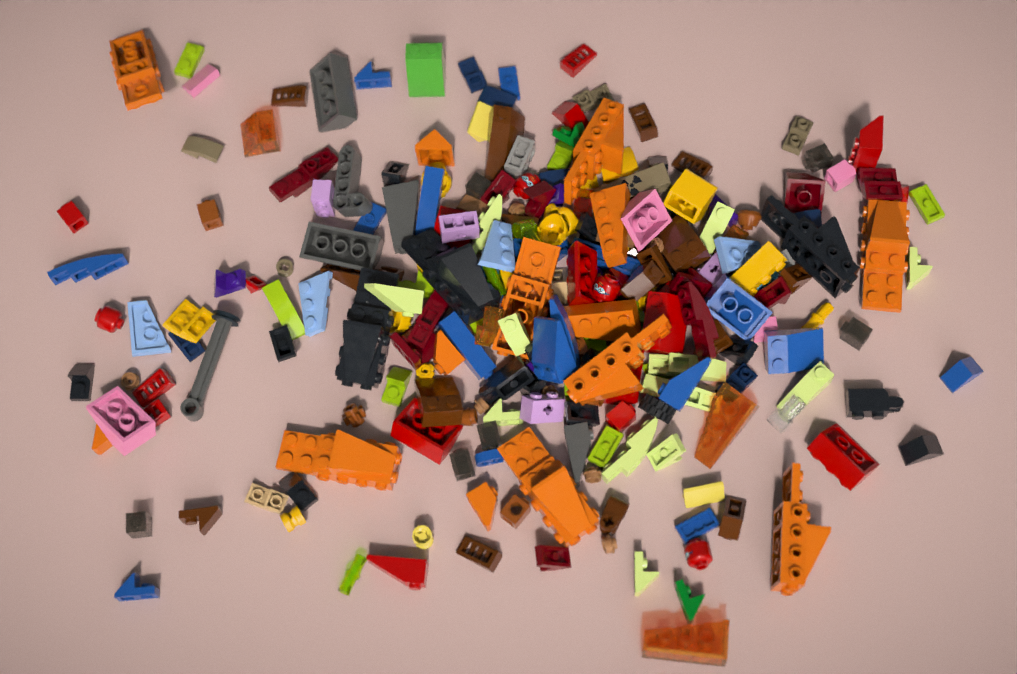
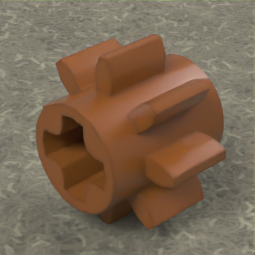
(354, 415)

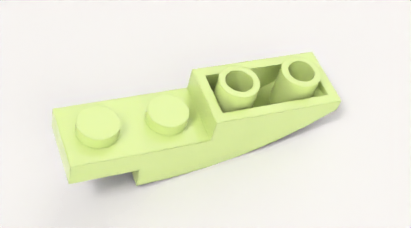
(485, 221)
(678, 363)
(698, 399)
(637, 446)

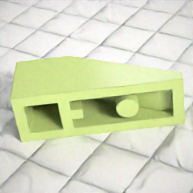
(716, 225)
(398, 298)
(811, 384)

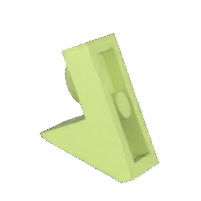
(915, 271)
(502, 418)
(666, 453)
(642, 579)

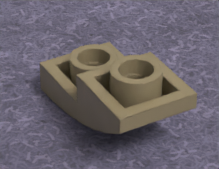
(591, 100)
(798, 135)
(202, 147)

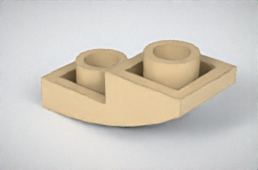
(266, 499)

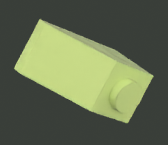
(515, 333)

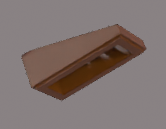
(301, 101)
(647, 132)
(706, 167)
(658, 258)
(490, 559)

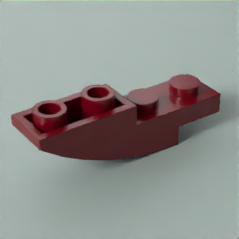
(302, 178)
(697, 314)
(428, 320)

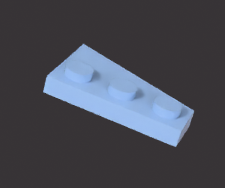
(499, 248)
(734, 252)
(313, 302)
(144, 331)

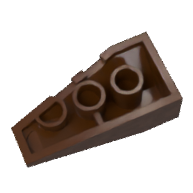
(503, 130)
(351, 276)

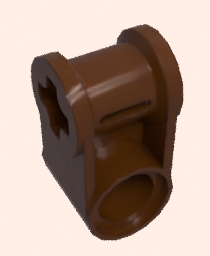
(613, 512)

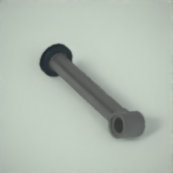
(208, 365)

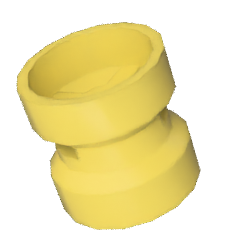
(422, 537)

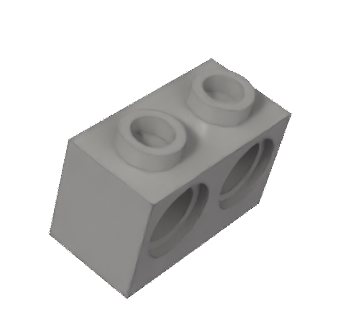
(520, 157)

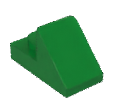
(567, 135)
(689, 605)

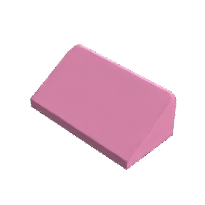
(201, 80)

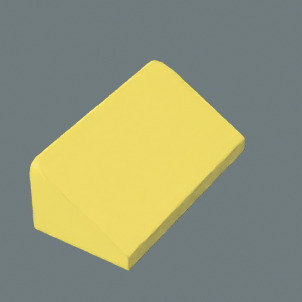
(479, 123)
(703, 494)

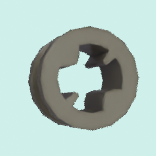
(282, 272)

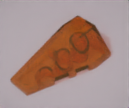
(725, 420)

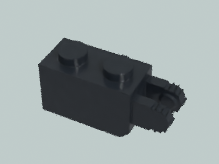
(507, 381)
(871, 403)

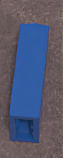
(464, 342)

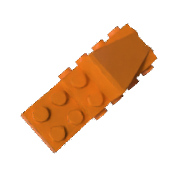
(136, 70)
(597, 148)
(884, 253)
(528, 288)
(610, 371)
(340, 459)
(549, 488)
(794, 541)

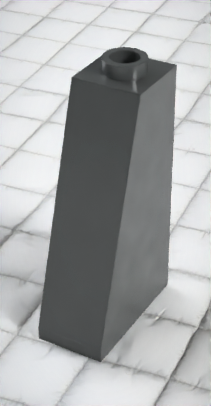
(402, 211)

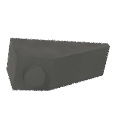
(578, 443)

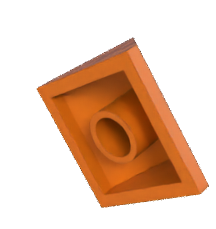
(434, 149)

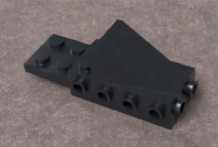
(820, 251)
(453, 274)
(366, 334)

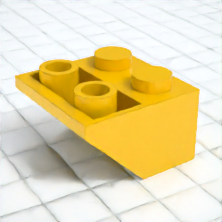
(690, 196)

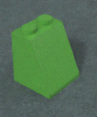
(425, 69)

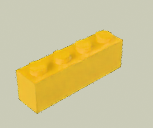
(759, 268)

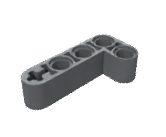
(346, 196)

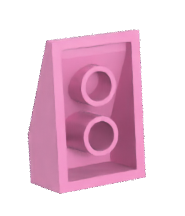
(645, 217)
(122, 420)

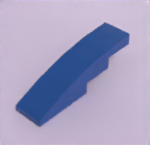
(429, 199)
(92, 266)
(558, 312)

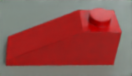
(407, 571)

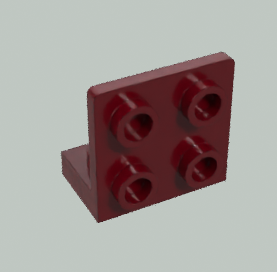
(412, 353)

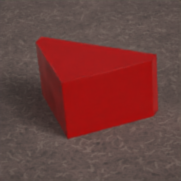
(570, 114)

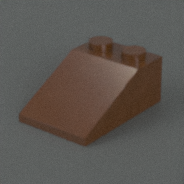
(682, 246)
(438, 402)

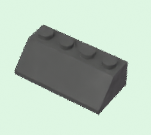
(332, 93)
(341, 247)

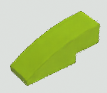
(284, 309)

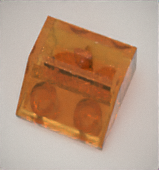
(260, 134)

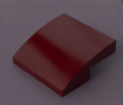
(879, 184)

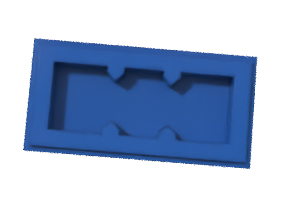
(509, 81)
(371, 221)
(697, 525)

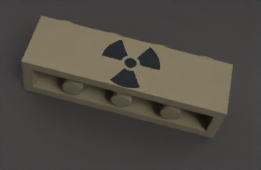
(642, 180)

